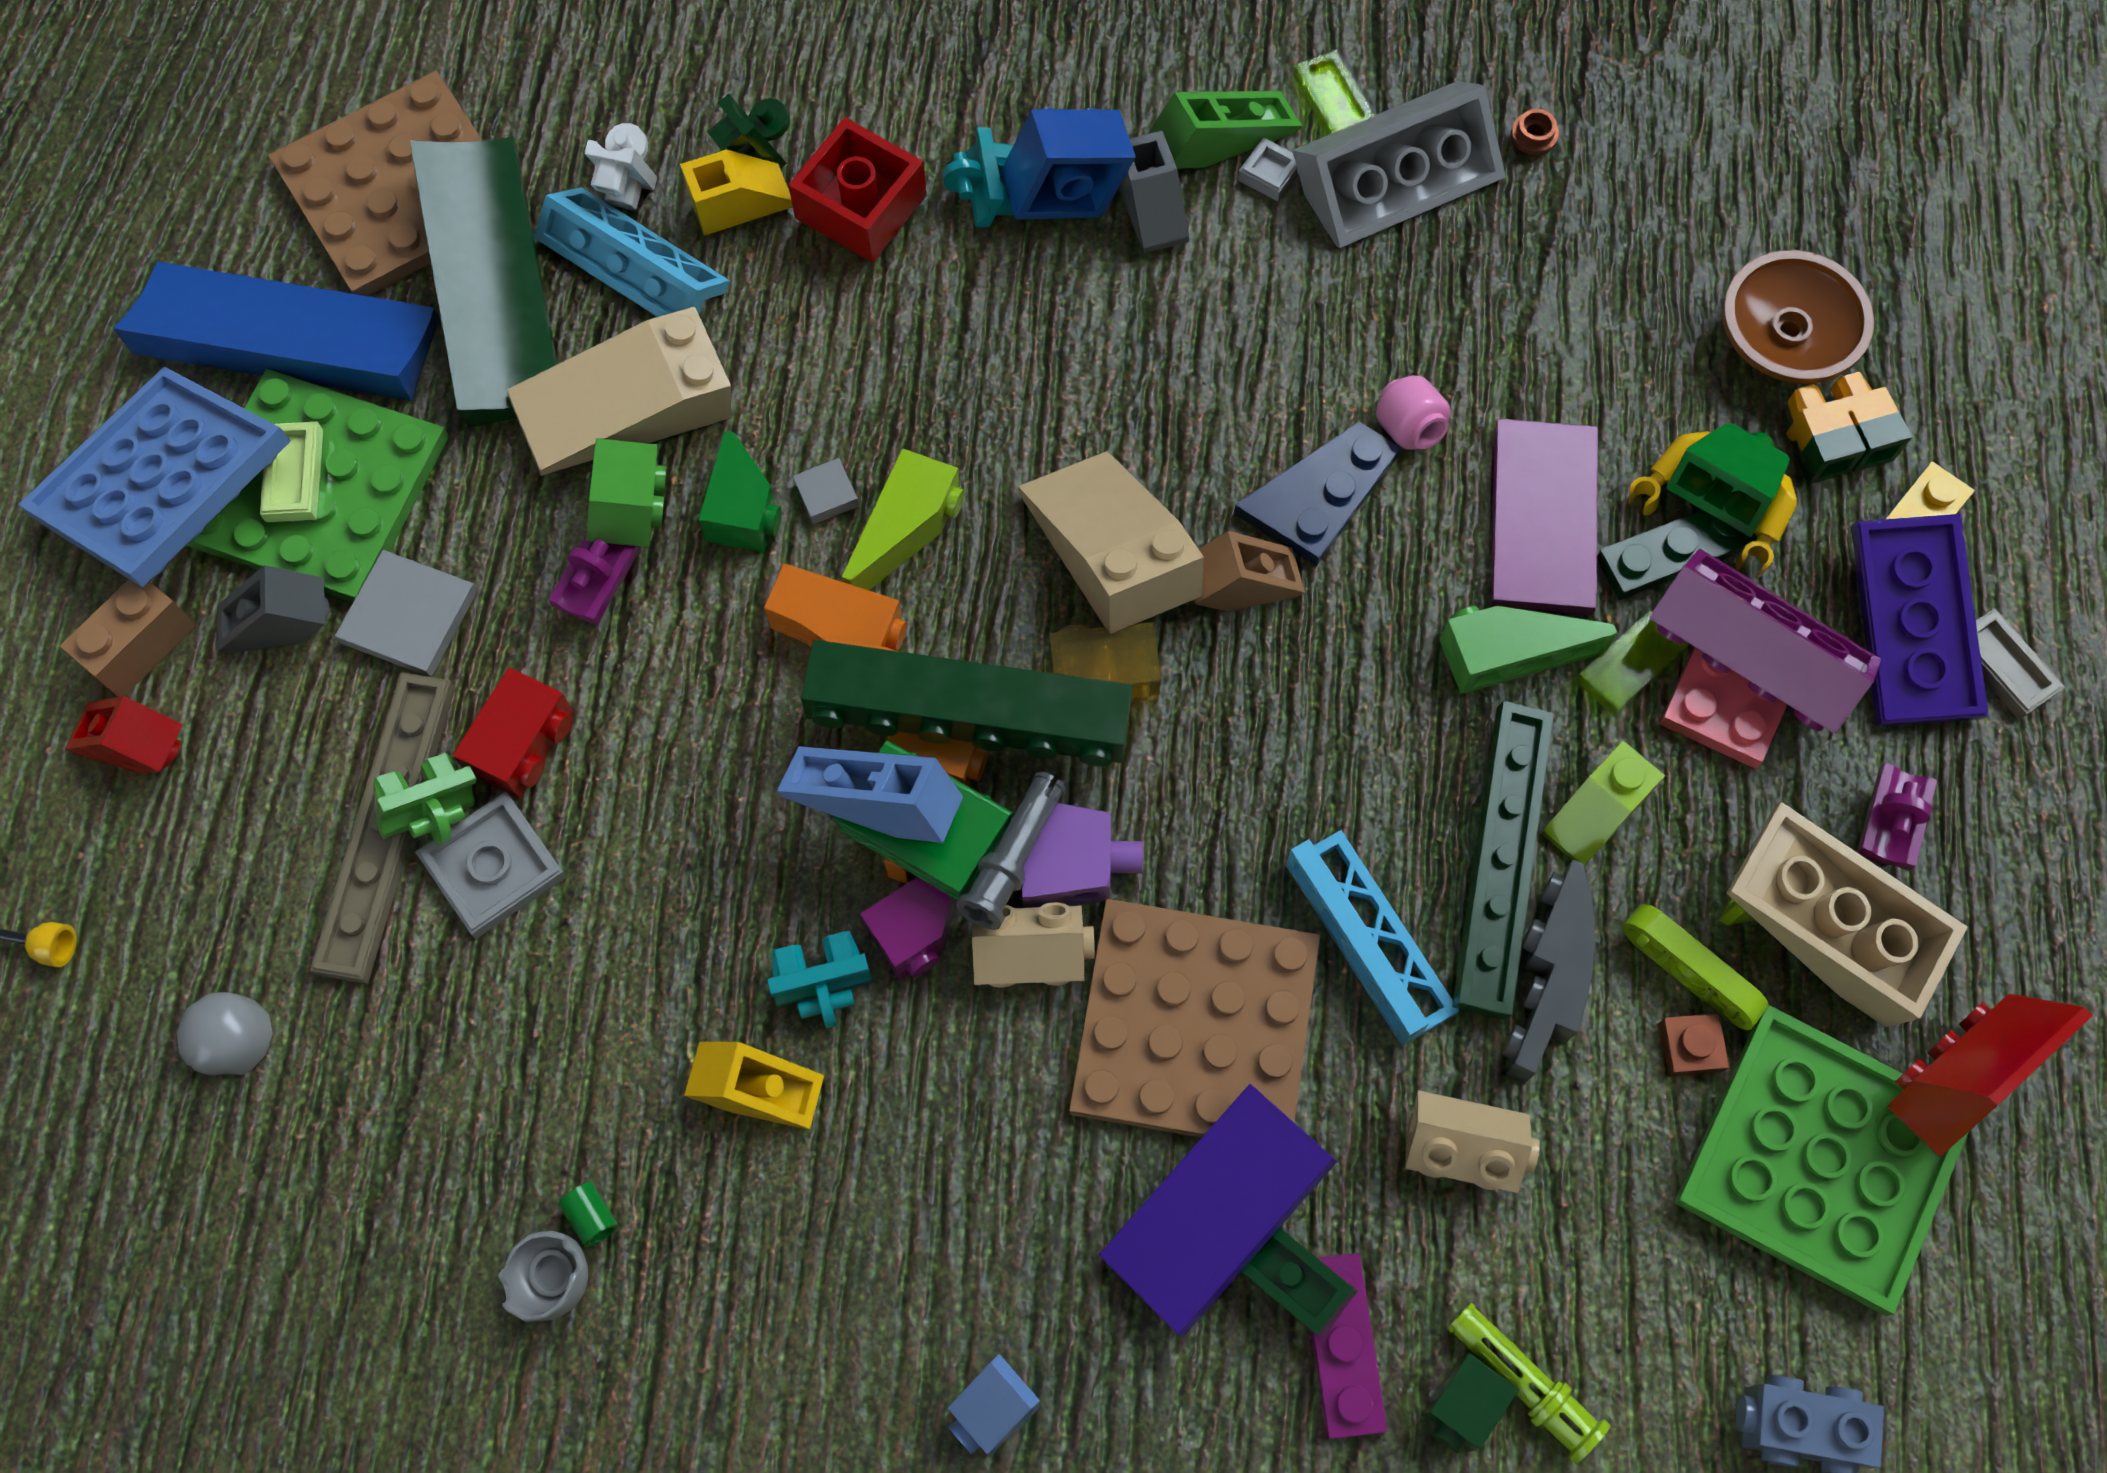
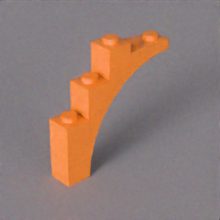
(832, 611)

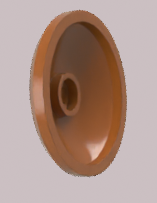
(1811, 301)

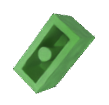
(624, 491)

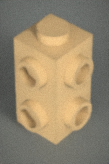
(1033, 947)
(1470, 1142)

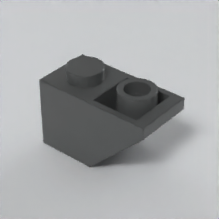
(1154, 194)

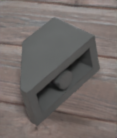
(271, 611)

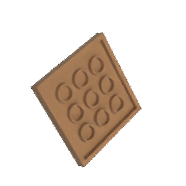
(361, 181)
(1191, 1017)

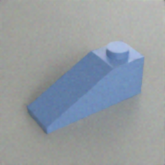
(876, 790)

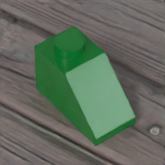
(738, 500)

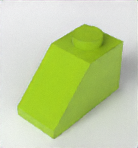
(1603, 803)

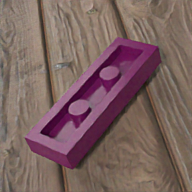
(1348, 1362)

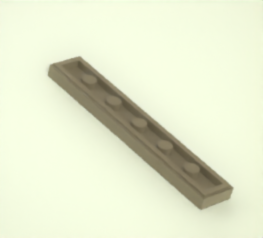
(370, 862)

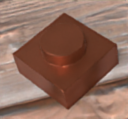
(1693, 1045)

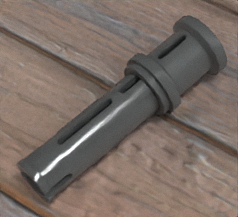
(1003, 870)

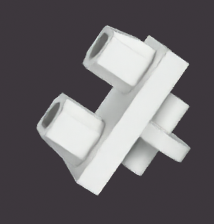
(621, 167)

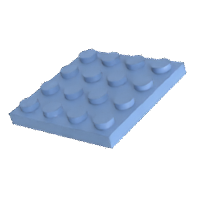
(154, 475)

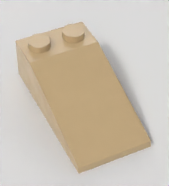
(628, 388)
(1116, 540)
(1846, 918)

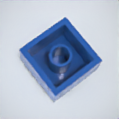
(1067, 163)

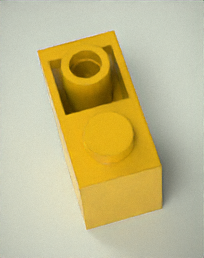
(734, 189)

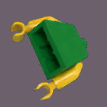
(1733, 479)

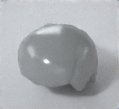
(224, 1034)
(544, 1276)

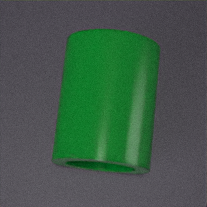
(588, 1214)

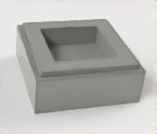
(1269, 169)
(825, 491)

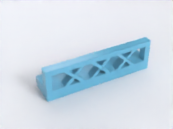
(625, 253)
(1359, 942)

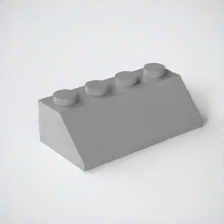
(1401, 162)

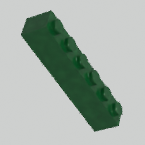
(966, 702)

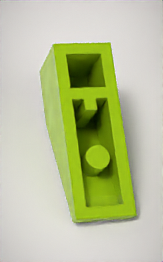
(905, 518)

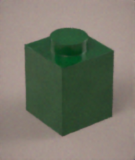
(1468, 1405)

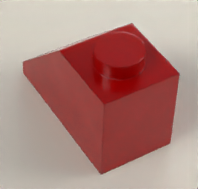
(126, 735)

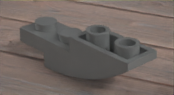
(1563, 955)

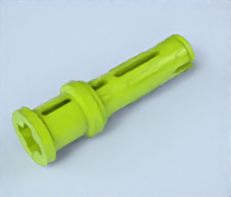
(1544, 1410)

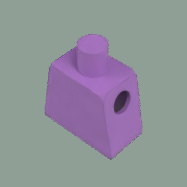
(1076, 858)

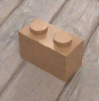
(128, 636)

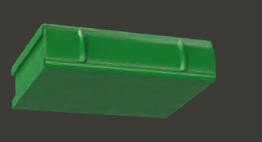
(944, 865)

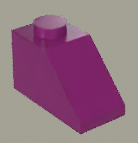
(910, 927)

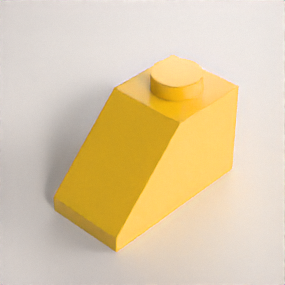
(754, 1083)

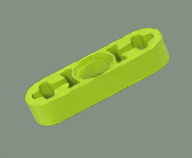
(1695, 966)

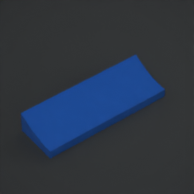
(281, 327)

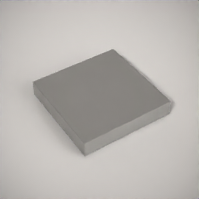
(406, 613)
(491, 865)

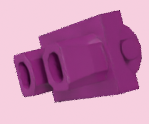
(592, 578)
(1897, 817)

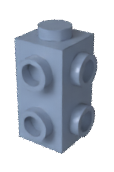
(1811, 1426)

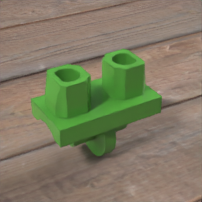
(425, 806)

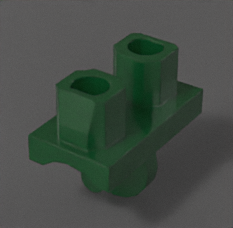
(751, 133)

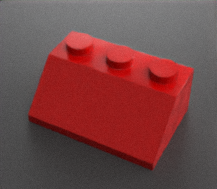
(1982, 1066)

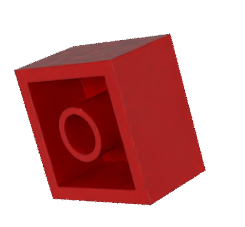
(858, 189)

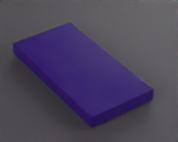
(1919, 620)
(1217, 1209)

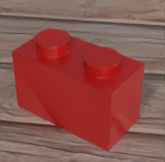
(515, 733)

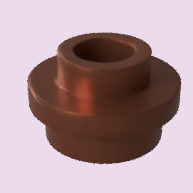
(1539, 123)

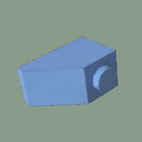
(992, 1408)

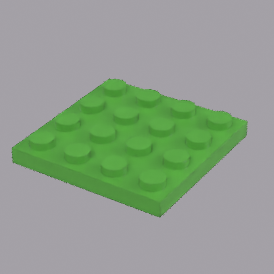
(367, 487)
(1818, 1163)

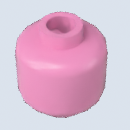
(1413, 413)

